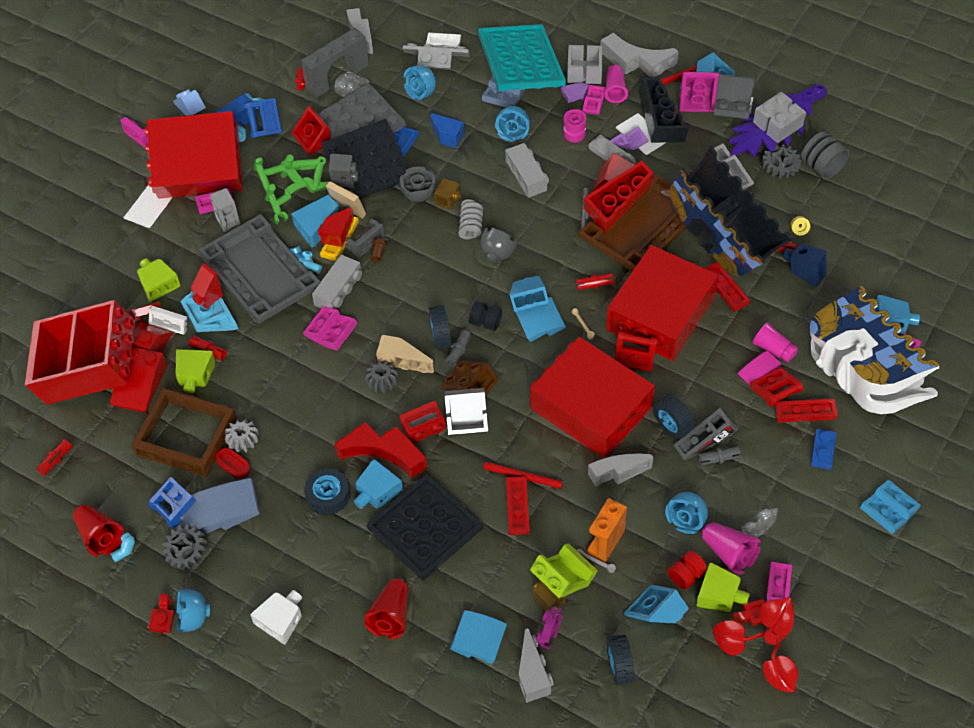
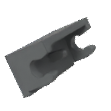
(364, 240)

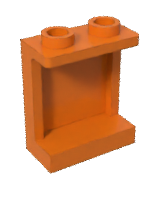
(608, 529)

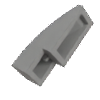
(362, 25)
(735, 166)
(619, 468)

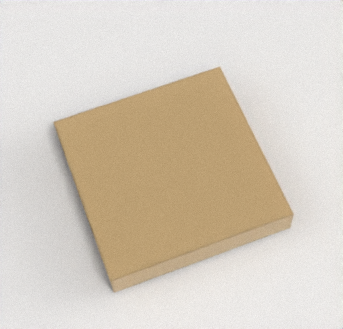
(346, 199)

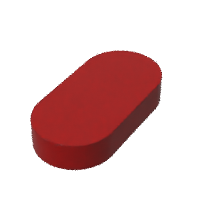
(233, 463)

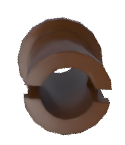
(377, 251)

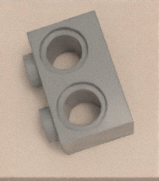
(225, 210)

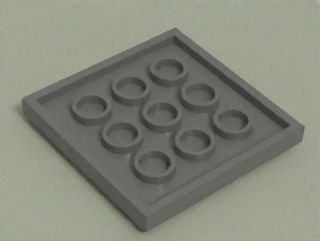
(359, 110)

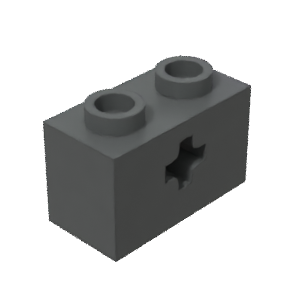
(343, 170)

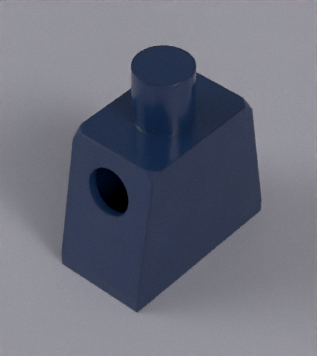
(808, 263)

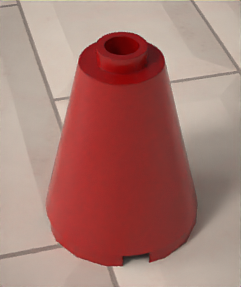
(97, 530)
(389, 611)

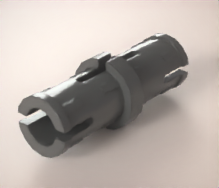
(458, 348)
(719, 455)

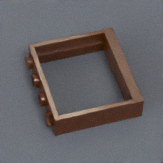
(177, 459)

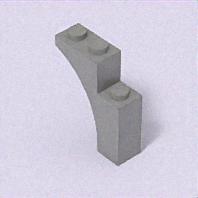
(631, 57)

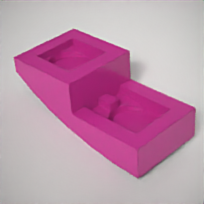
(594, 100)
(758, 367)

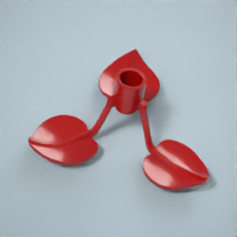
(777, 615)

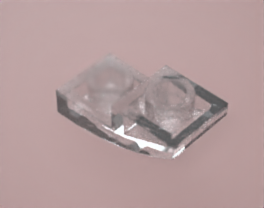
(764, 521)

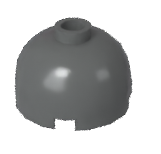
(418, 184)
(497, 244)

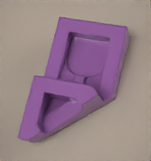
(575, 91)
(632, 140)

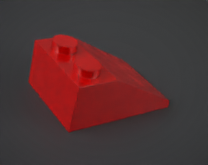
(145, 376)

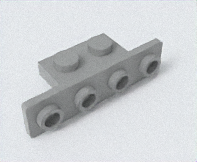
(435, 57)

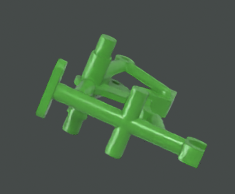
(290, 168)

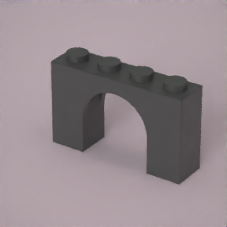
(317, 64)

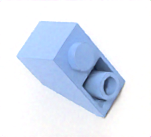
(189, 102)

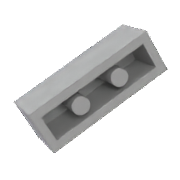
(526, 170)
(337, 283)

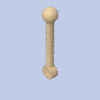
(590, 334)

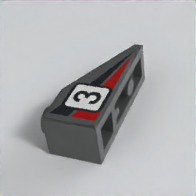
(706, 435)

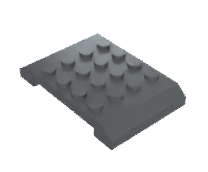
(258, 269)

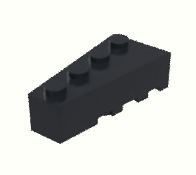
(660, 113)

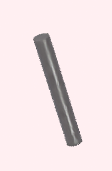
(585, 217)

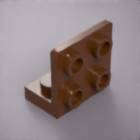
(470, 376)

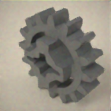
(789, 165)
(188, 554)

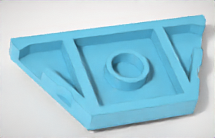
(211, 319)

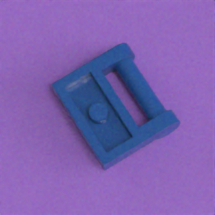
(269, 117)
(176, 497)

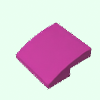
(330, 328)

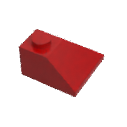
(150, 337)

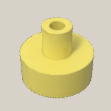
(800, 225)

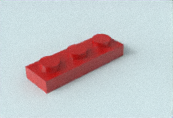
(728, 289)
(806, 410)
(517, 506)

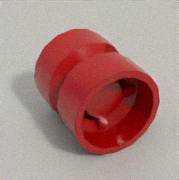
(685, 571)

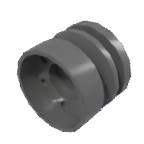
(825, 155)

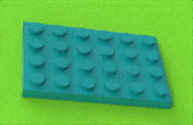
(521, 57)

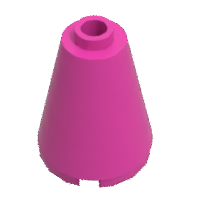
(732, 546)

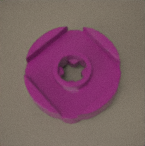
(552, 620)

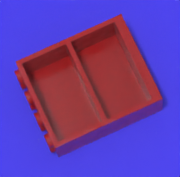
(193, 154)
(662, 300)
(80, 352)
(591, 397)

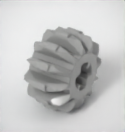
(241, 435)

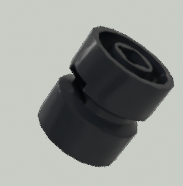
(486, 316)

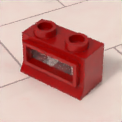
(422, 422)

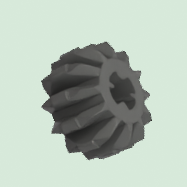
(381, 376)

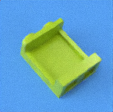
(564, 572)

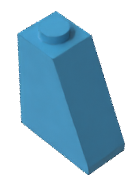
(309, 218)

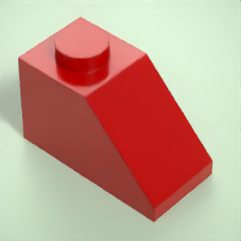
(336, 228)
(206, 287)

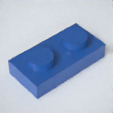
(823, 449)

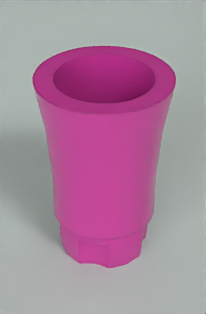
(615, 85)
(775, 343)

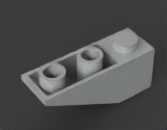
(532, 675)

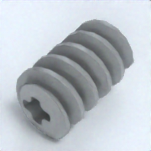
(470, 219)

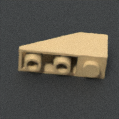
(403, 355)

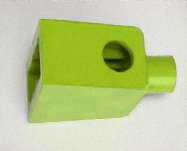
(157, 278)
(193, 368)
(720, 590)

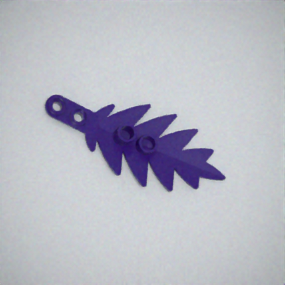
(753, 135)

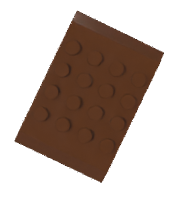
(646, 223)

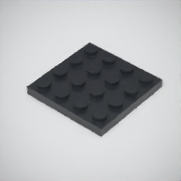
(375, 154)
(424, 527)

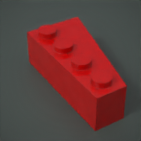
(617, 196)

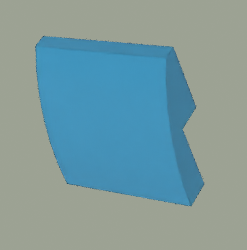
(541, 320)
(890, 506)
(478, 636)

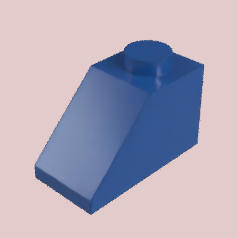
(447, 130)

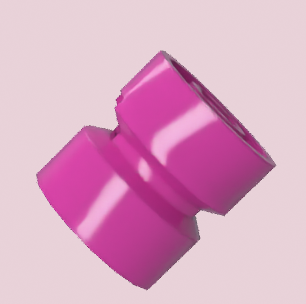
(574, 125)

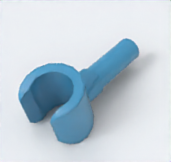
(297, 252)

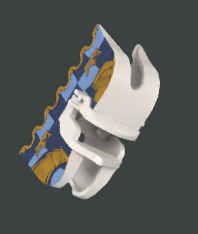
(869, 355)

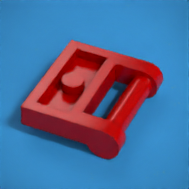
(633, 356)
(773, 381)

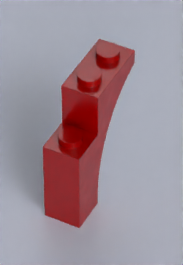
(391, 446)

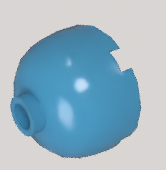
(419, 82)
(512, 123)
(687, 512)
(191, 610)

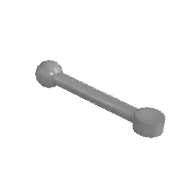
(610, 568)

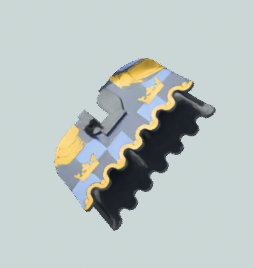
(713, 198)

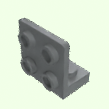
(733, 96)

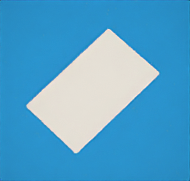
(632, 123)
(146, 208)

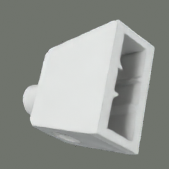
(278, 615)

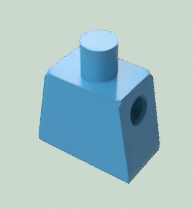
(528, 293)
(898, 312)
(377, 486)

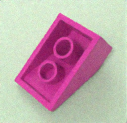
(698, 91)

